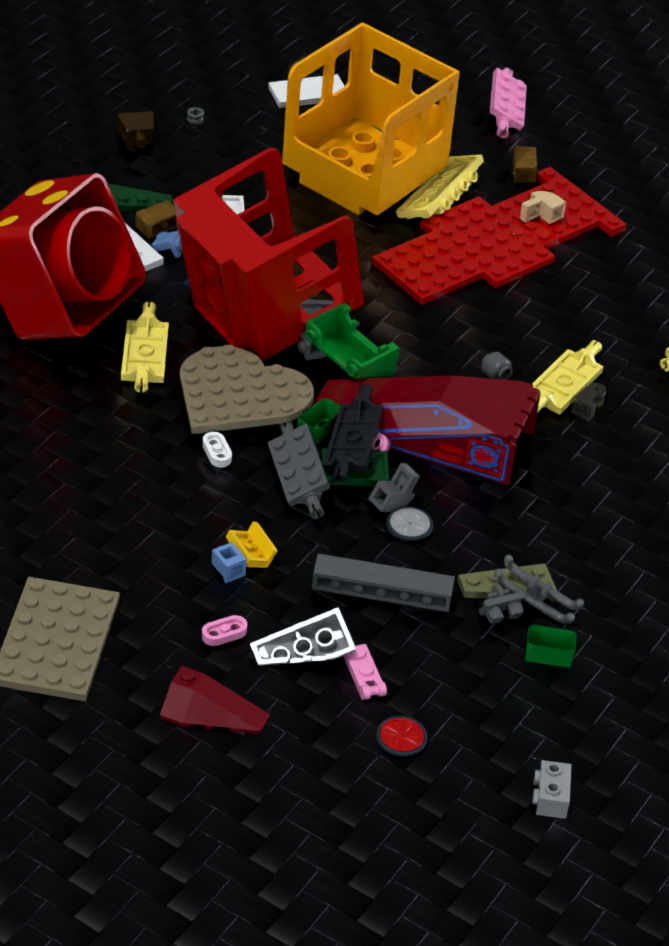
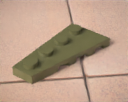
(480, 583)

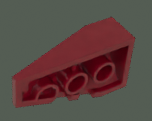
(203, 701)

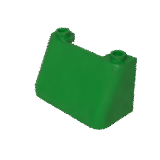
(341, 341)

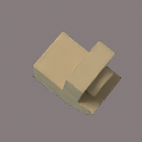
(545, 205)

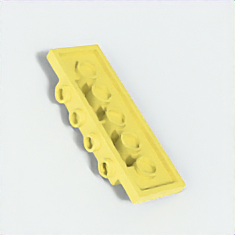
(442, 189)

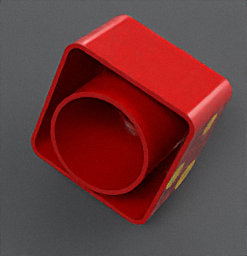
(65, 258)

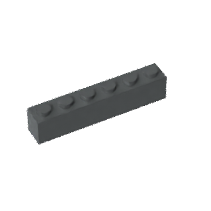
(383, 582)

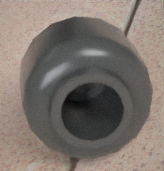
(496, 366)

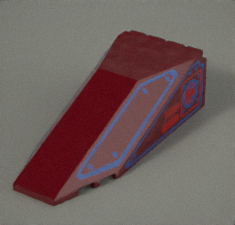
(450, 418)

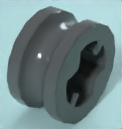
(195, 115)

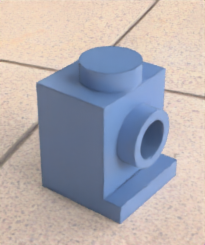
(229, 562)

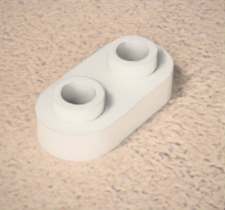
(217, 449)

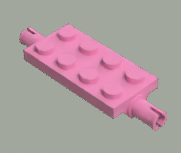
(507, 101)

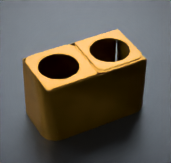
(524, 163)

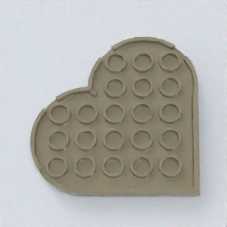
(235, 391)

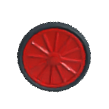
(401, 736)

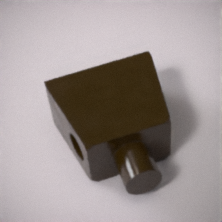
(136, 128)

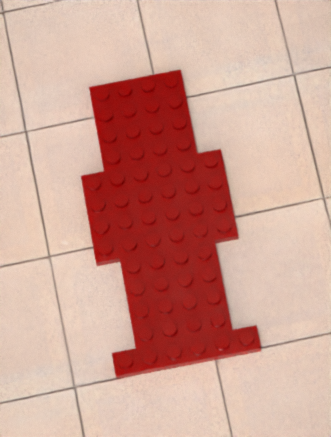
(490, 241)

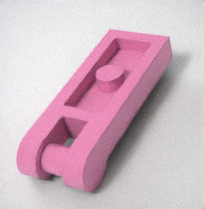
(365, 673)

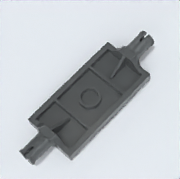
(299, 467)

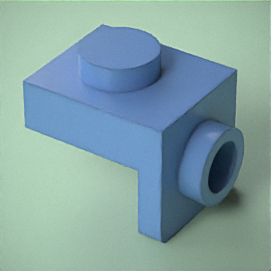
(168, 241)

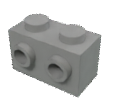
(553, 789)

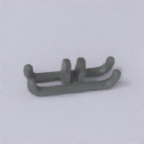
(537, 592)

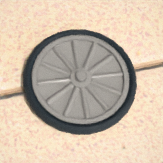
(409, 524)

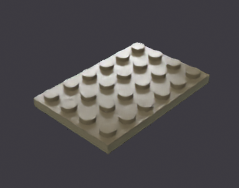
(56, 638)

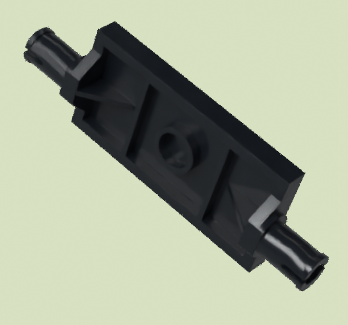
(354, 436)

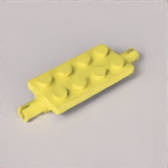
(145, 349)
(568, 377)

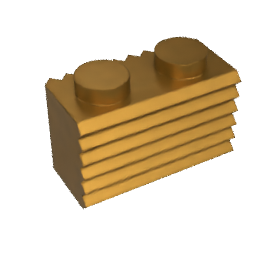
(156, 219)

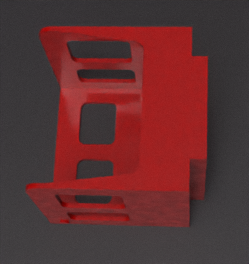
(248, 280)

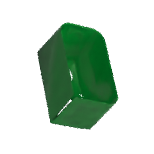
(323, 408)
(561, 643)

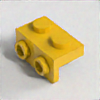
(253, 545)

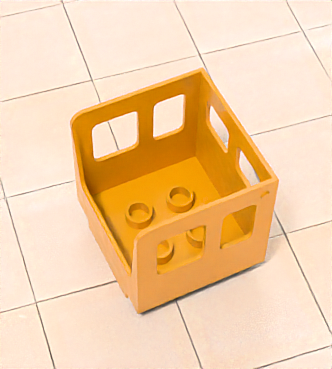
(335, 140)

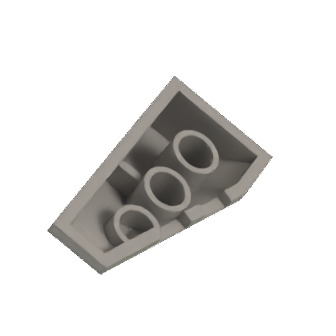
(312, 640)

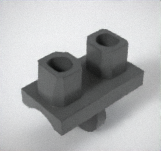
(499, 601)

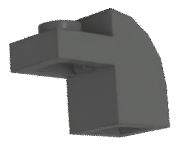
(397, 492)

